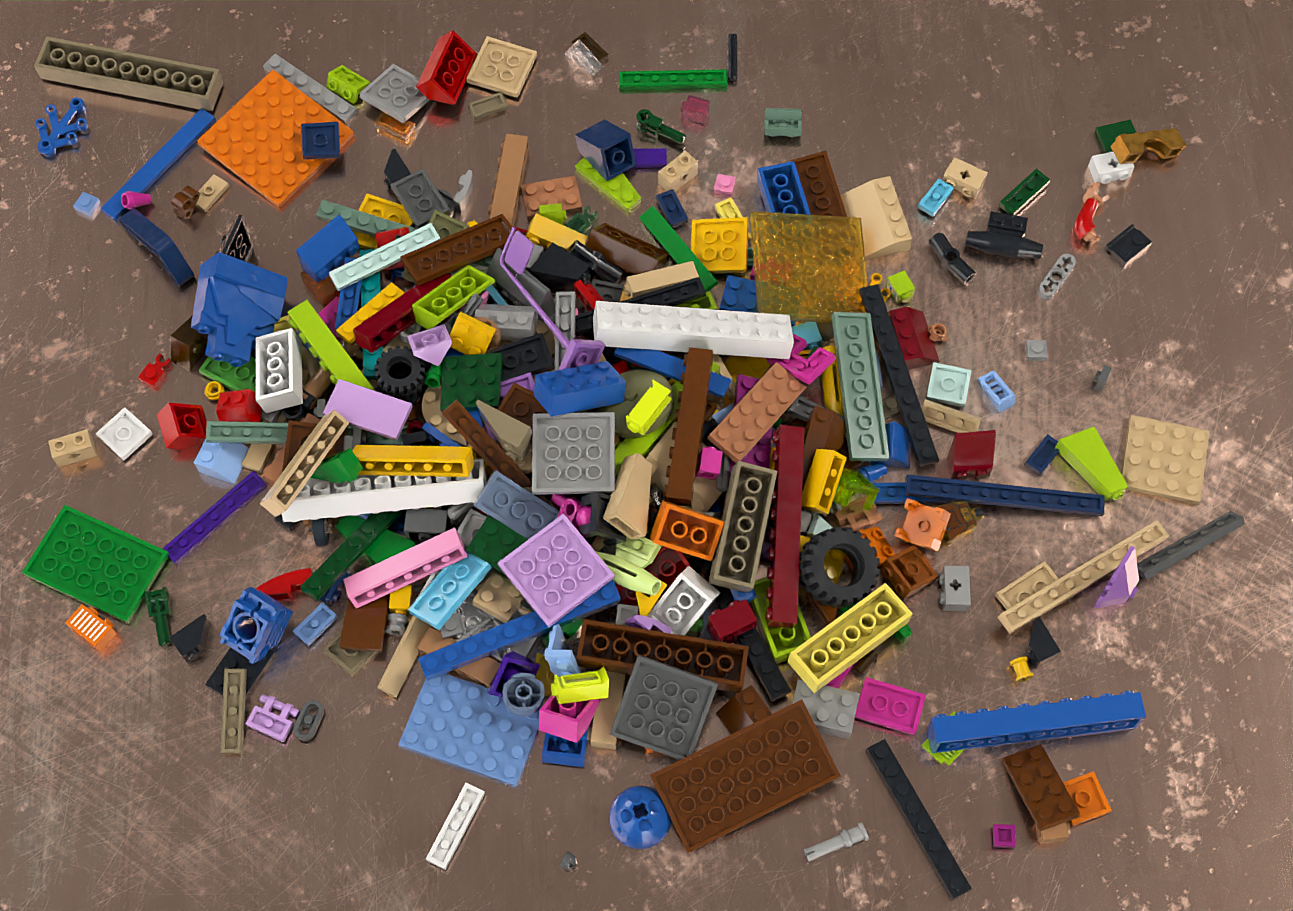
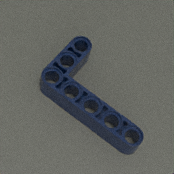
(159, 244)

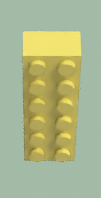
(849, 637)

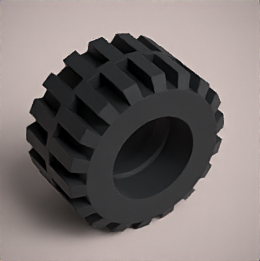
(399, 387)

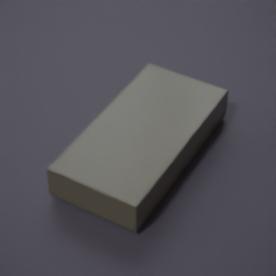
(487, 106)

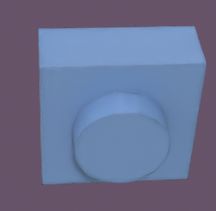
(86, 204)

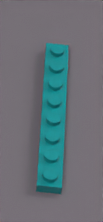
(369, 289)

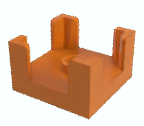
(923, 525)

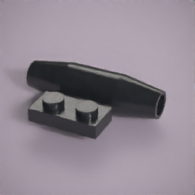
(1005, 238)

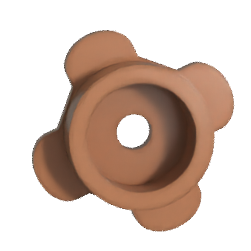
(938, 332)

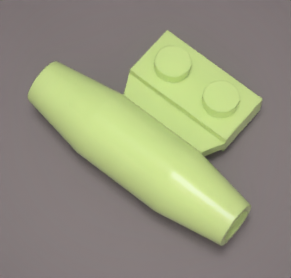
(630, 562)

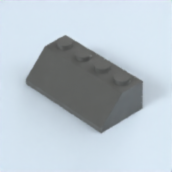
(511, 292)

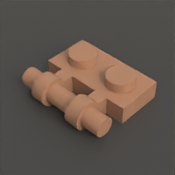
(854, 511)

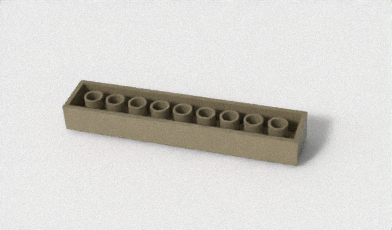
(129, 73)

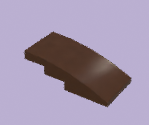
(366, 625)

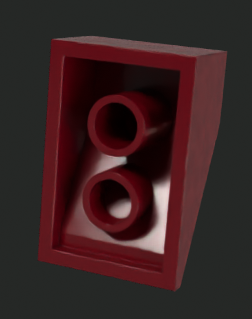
(971, 455)

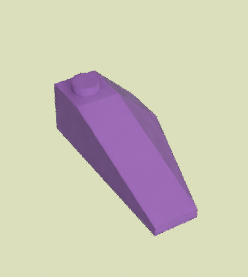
(1122, 583)

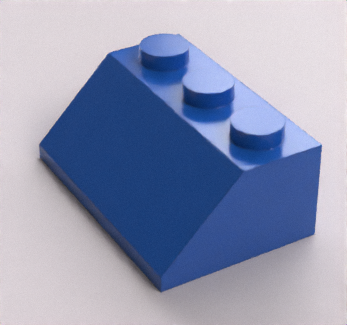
(327, 249)

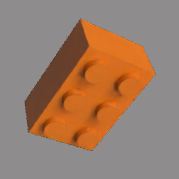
(686, 530)

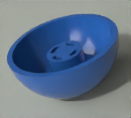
(633, 826)

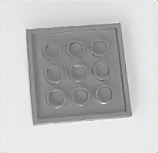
(573, 453)

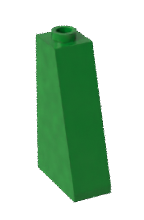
(384, 547)

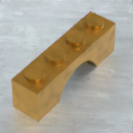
(1165, 142)

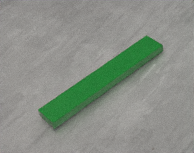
(672, 79)
(675, 245)

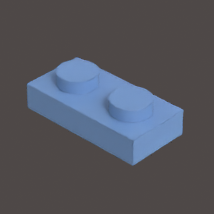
(315, 624)

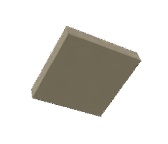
(349, 660)

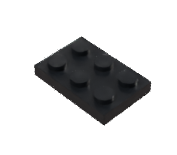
(525, 357)
(235, 660)

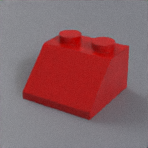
(238, 406)
(182, 425)

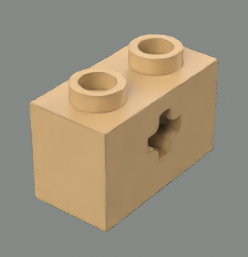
(678, 172)
(965, 177)
(72, 448)

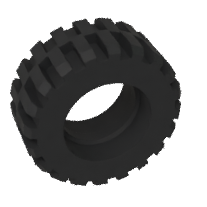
(862, 560)

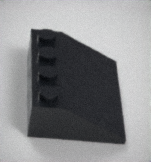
(237, 241)

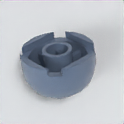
(523, 694)

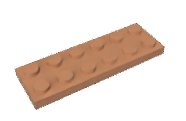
(756, 413)

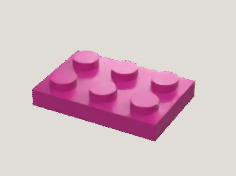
(890, 706)

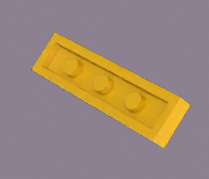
(381, 300)

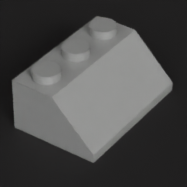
(513, 321)

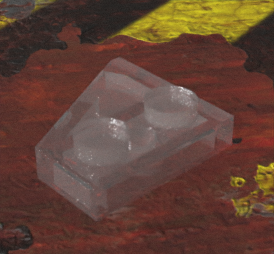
(583, 57)

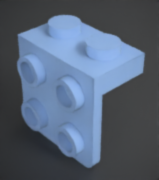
(558, 656)

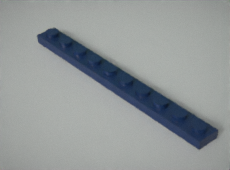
(1004, 495)

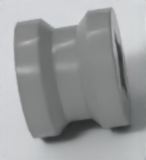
(396, 624)

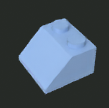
(221, 460)

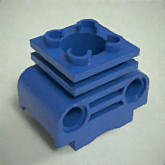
(255, 624)

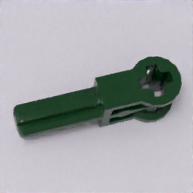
(655, 127)
(158, 610)

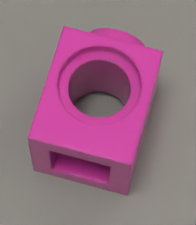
(709, 463)

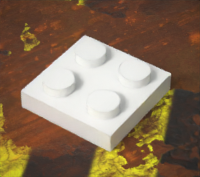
(124, 434)

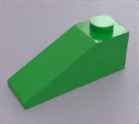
(338, 467)

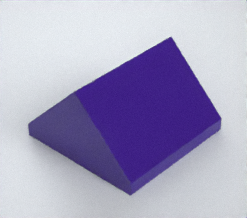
(512, 664)

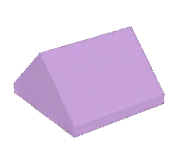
(431, 344)

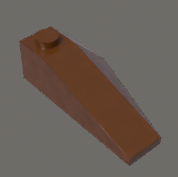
(822, 431)

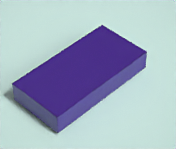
(650, 157)

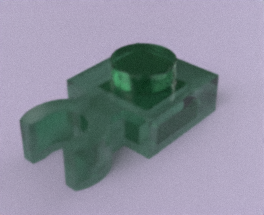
(582, 222)

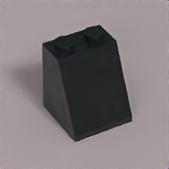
(560, 270)

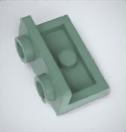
(783, 122)

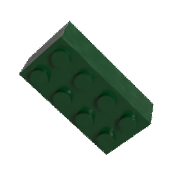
(494, 542)

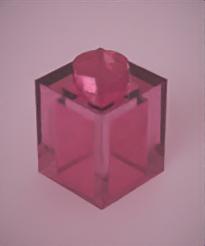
(695, 109)

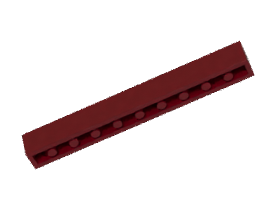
(785, 527)

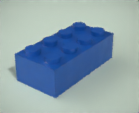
(782, 189)
(740, 296)
(579, 388)

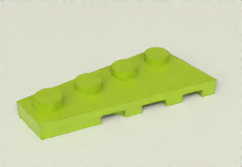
(617, 188)

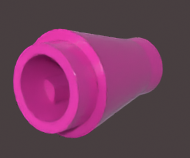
(134, 199)

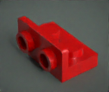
(587, 295)

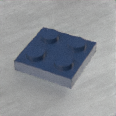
(320, 140)

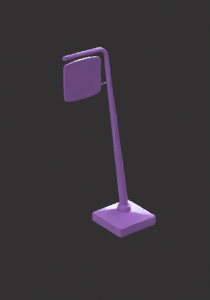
(517, 256)

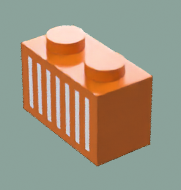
(91, 627)

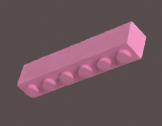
(405, 568)

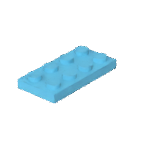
(449, 590)

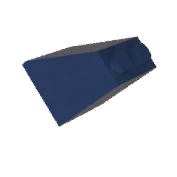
(607, 148)

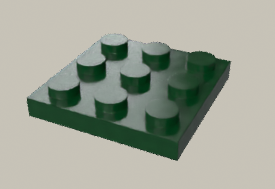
(472, 379)

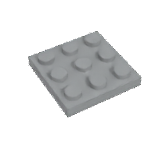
(395, 93)

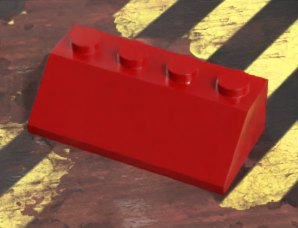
(447, 69)

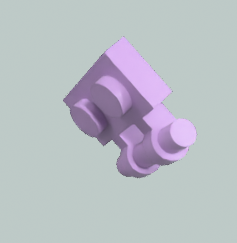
(270, 723)

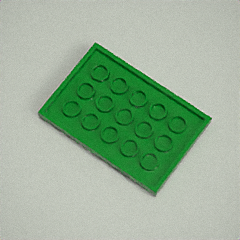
(96, 563)

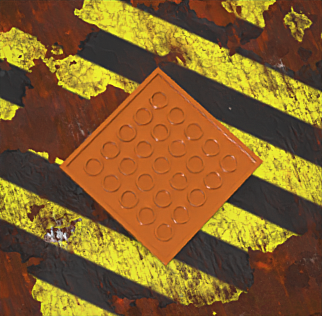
(264, 138)

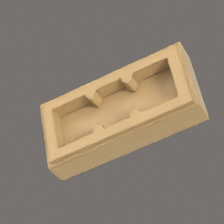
(211, 192)

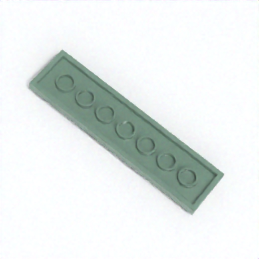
(860, 387)

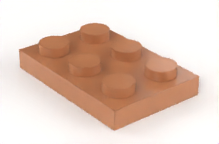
(552, 191)

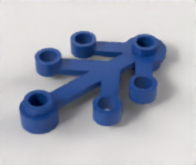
(61, 127)

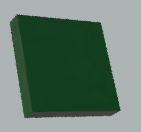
(1108, 133)

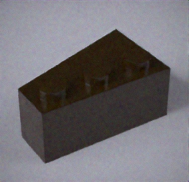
(187, 345)

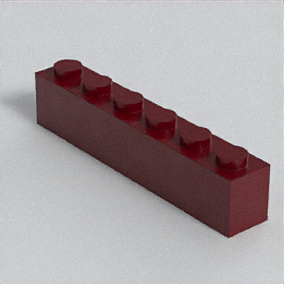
(393, 318)

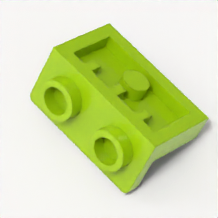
(346, 83)

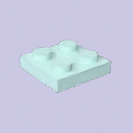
(948, 384)

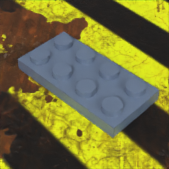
(514, 506)

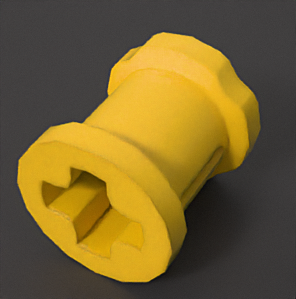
(1021, 669)

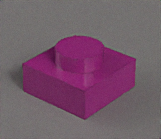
(1004, 836)

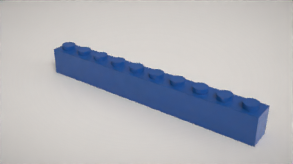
(510, 634)

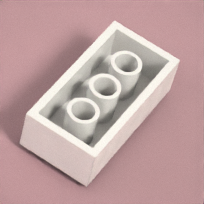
(279, 370)

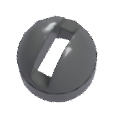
(568, 861)

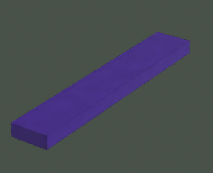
(215, 517)

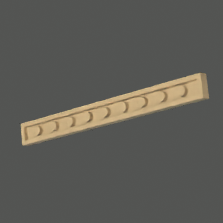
(1080, 578)

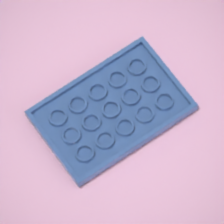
(470, 729)

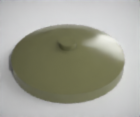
(636, 386)

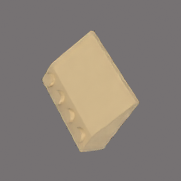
(881, 217)
(705, 489)

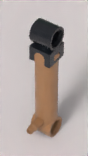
(318, 385)

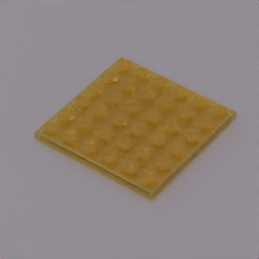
(808, 265)

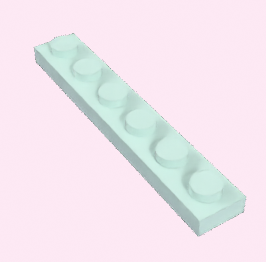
(382, 257)

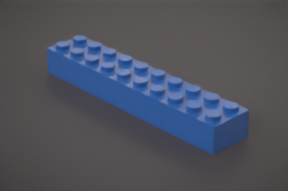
(1035, 722)

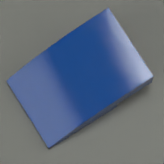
(564, 752)

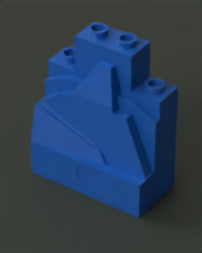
(236, 306)

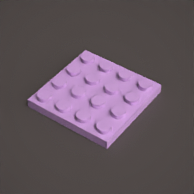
(556, 570)

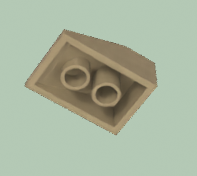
(511, 434)

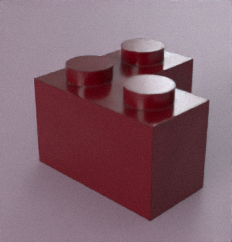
(730, 622)

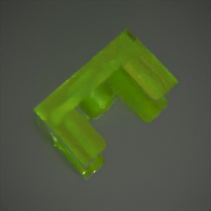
(852, 483)

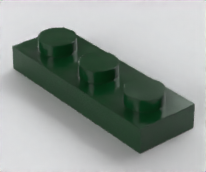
(1024, 192)

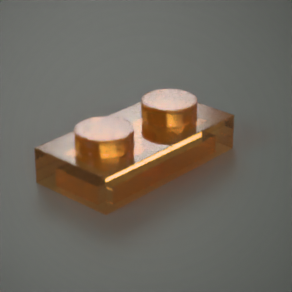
(395, 127)

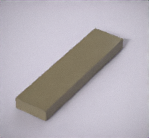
(233, 711)

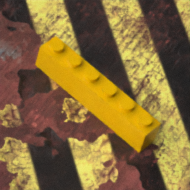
(415, 460)

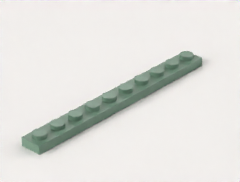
(369, 223)
(272, 433)

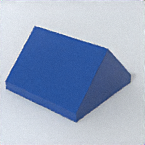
(898, 446)

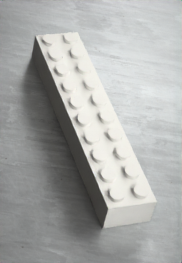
(683, 327)
(384, 493)

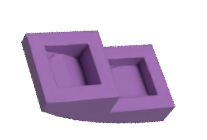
(648, 623)

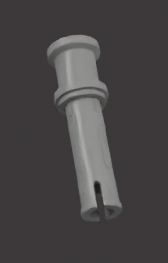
(845, 839)

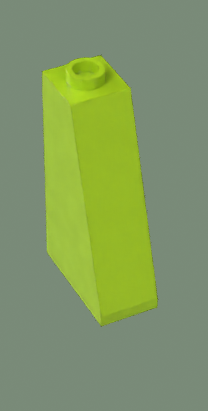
(1093, 462)

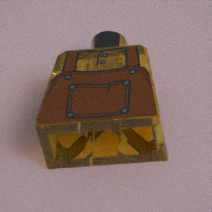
(961, 521)

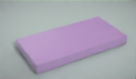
(369, 409)

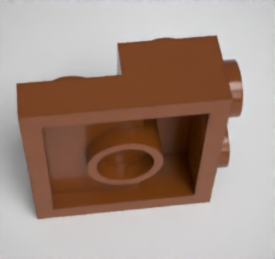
(908, 571)

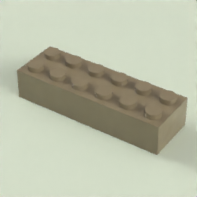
(744, 527)

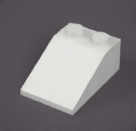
(684, 602)

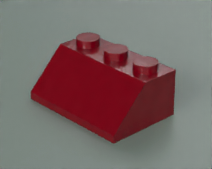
(913, 337)

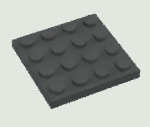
(663, 708)

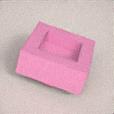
(724, 185)

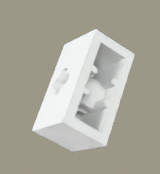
(1107, 168)

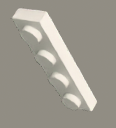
(455, 826)

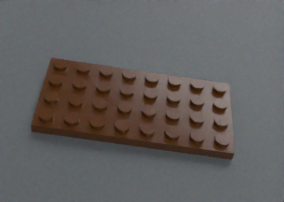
(745, 776)

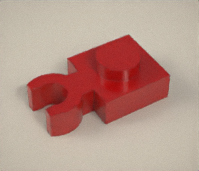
(154, 374)

